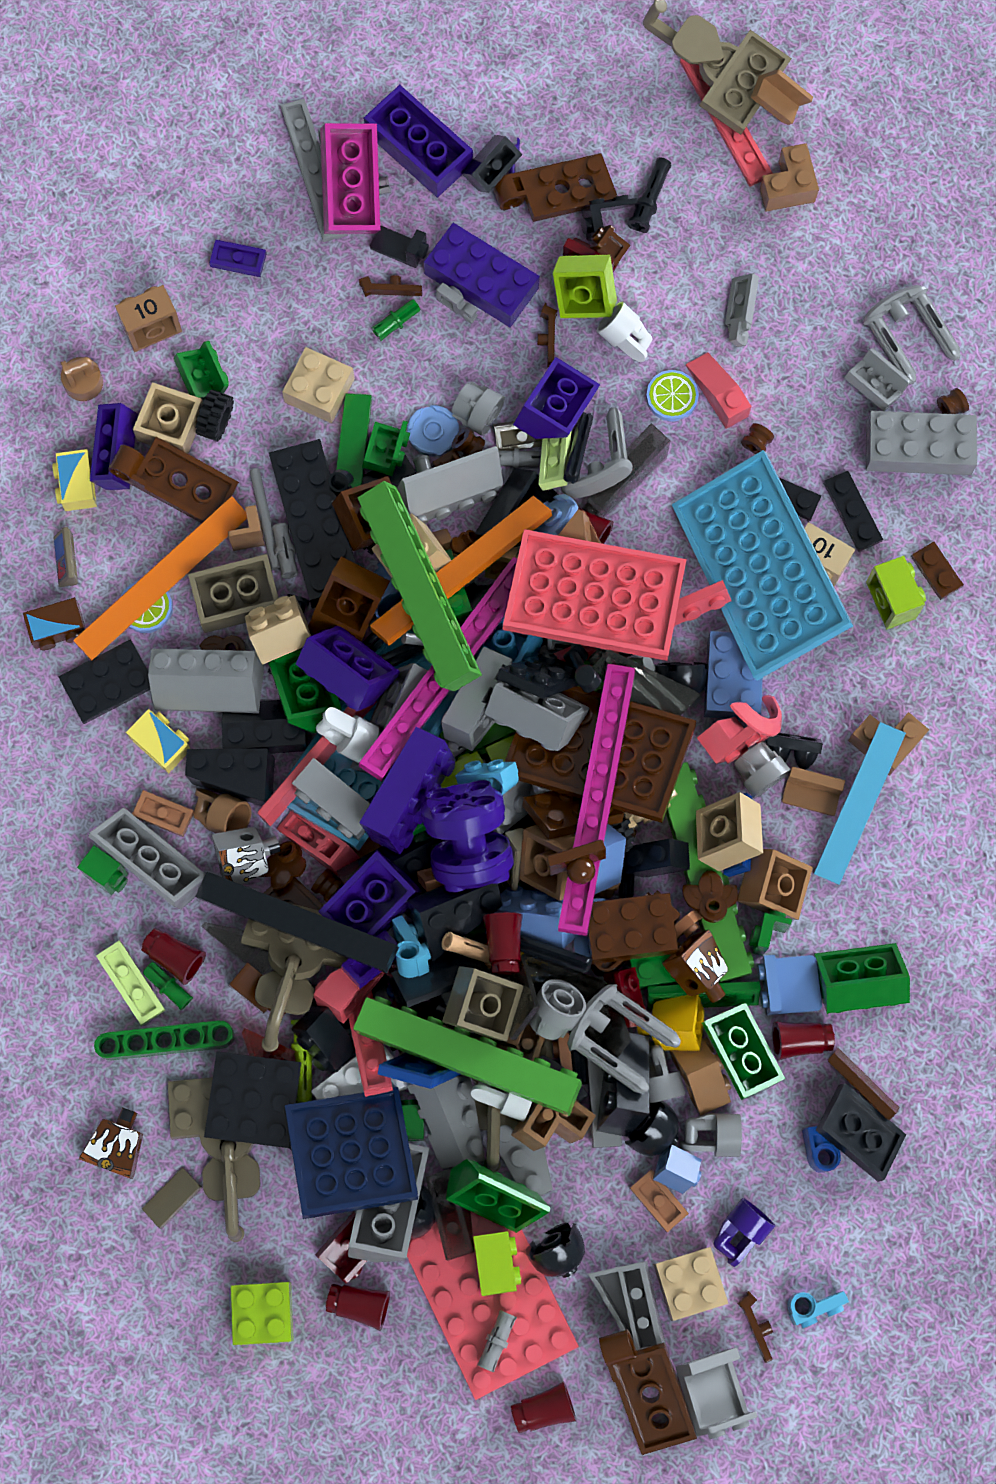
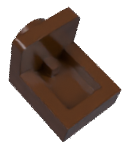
(609, 243)

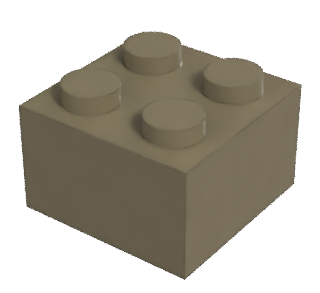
(482, 1003)

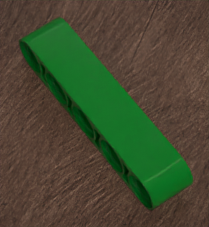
(152, 1035)

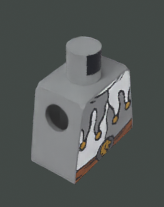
(243, 854)

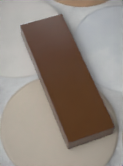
(863, 1084)

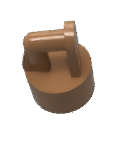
(81, 378)
(224, 814)

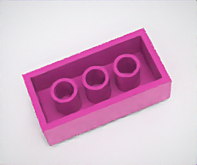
(350, 178)

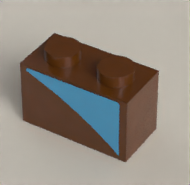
(54, 624)

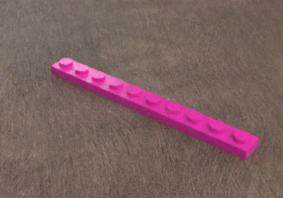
(428, 693)
(598, 791)

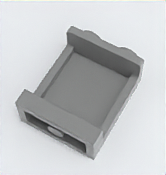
(714, 1394)

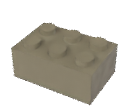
(231, 591)

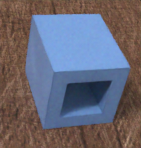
(678, 1169)

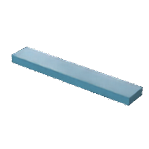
(859, 803)

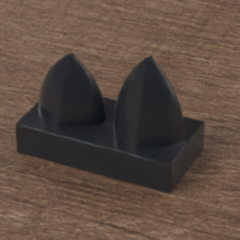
(805, 748)

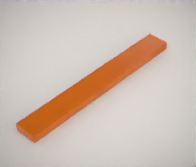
(469, 563)
(160, 578)

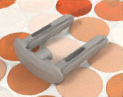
(895, 304)
(613, 472)
(598, 1021)

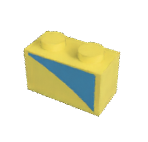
(74, 473)
(159, 740)

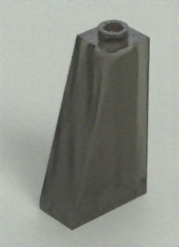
(646, 455)
(648, 686)

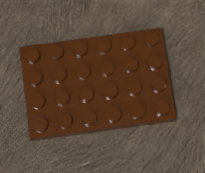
(647, 765)

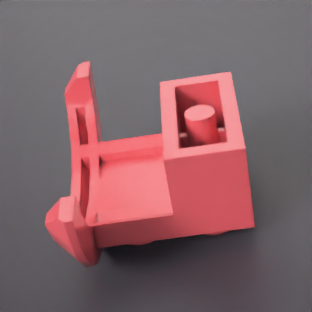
(730, 740)

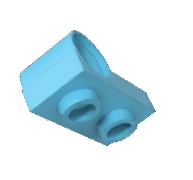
(499, 773)
(411, 956)
(829, 1305)

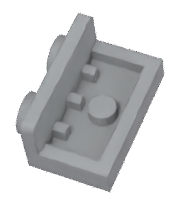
(878, 379)

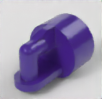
(749, 1221)

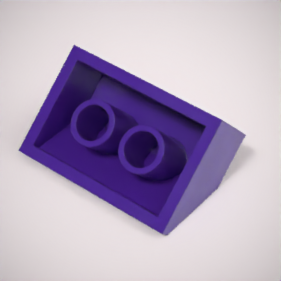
(556, 402)
(346, 667)
(372, 896)

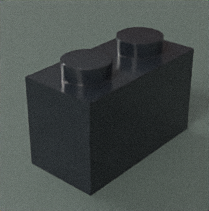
(491, 163)
(657, 858)
(324, 1039)

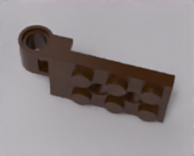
(539, 191)
(155, 474)
(644, 1368)

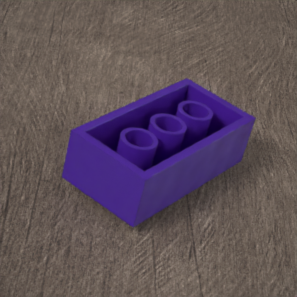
(419, 141)
(482, 274)
(399, 800)

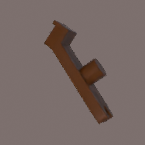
(393, 288)
(548, 339)
(759, 1330)

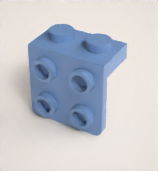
(789, 984)

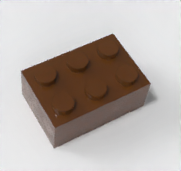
(631, 928)

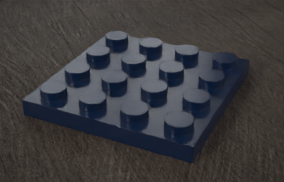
(350, 1153)

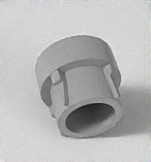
(477, 407)
(760, 769)
(559, 1009)

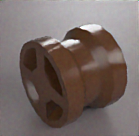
(953, 403)
(757, 438)
(467, 442)
(327, 885)

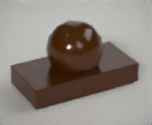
(578, 861)

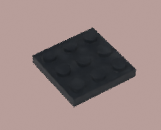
(251, 1099)

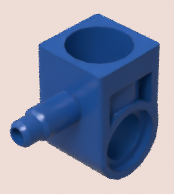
(814, 1144)

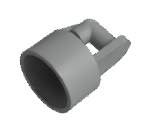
(661, 1083)
(726, 1130)

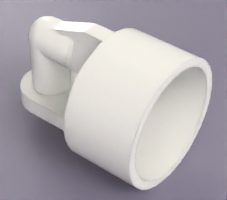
(620, 326)
(350, 734)
(507, 1103)

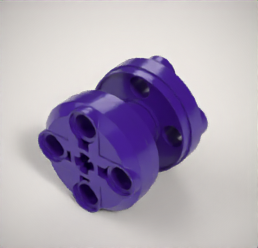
(464, 820)

